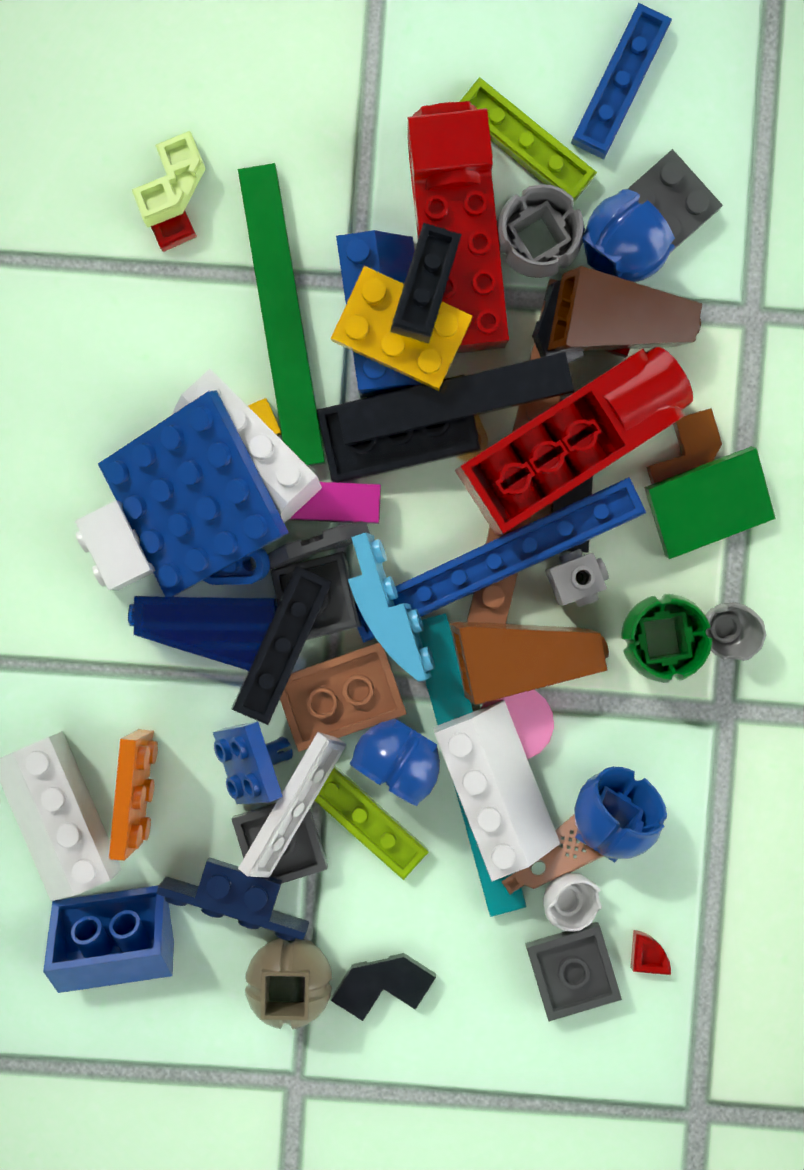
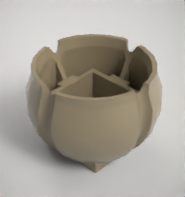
(288, 958)

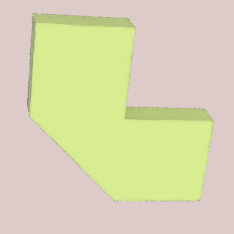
(170, 194)

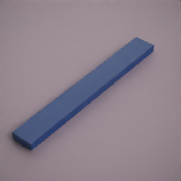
(518, 550)

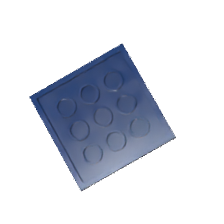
(193, 495)

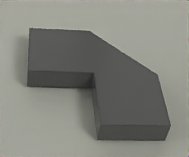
(330, 539)

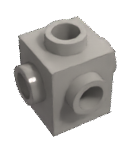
(564, 583)

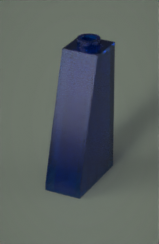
(206, 626)

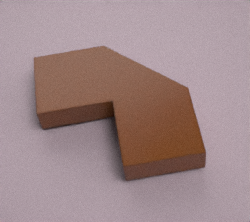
(698, 444)

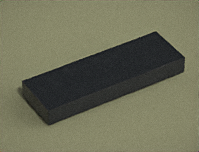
(425, 283)

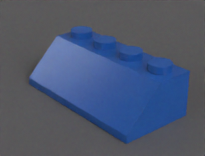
(390, 256)

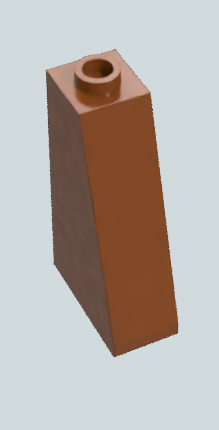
(521, 658)

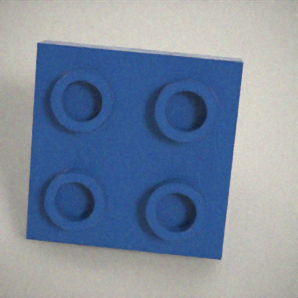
(250, 762)

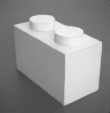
(112, 547)

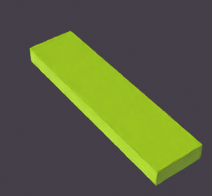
(529, 142)
(370, 824)

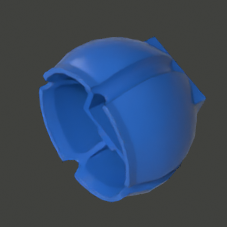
(627, 238)
(399, 758)
(619, 814)

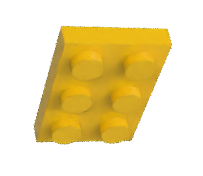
(367, 326)

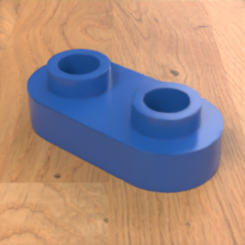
(242, 571)

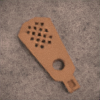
(555, 861)

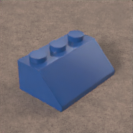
(109, 940)

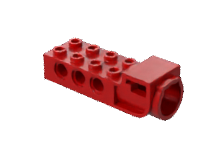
(455, 192)
(576, 438)

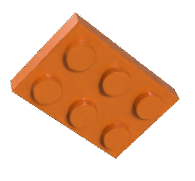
(132, 793)

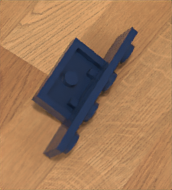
(233, 894)

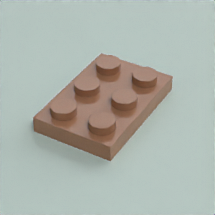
(341, 695)

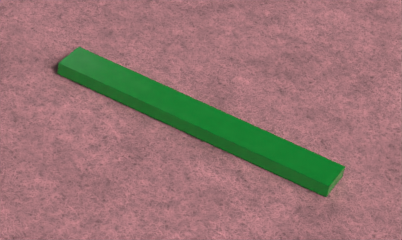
(281, 312)

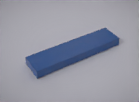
(621, 81)

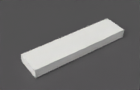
(293, 806)

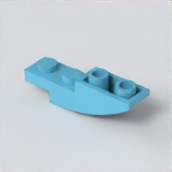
(392, 625)

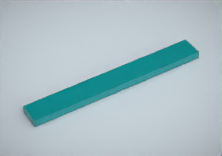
(448, 704)

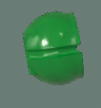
(691, 636)

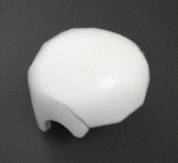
(571, 902)

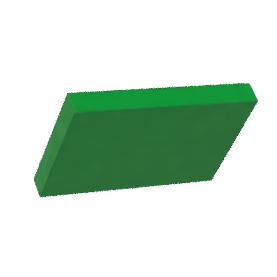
(710, 502)

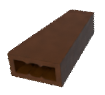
(616, 314)

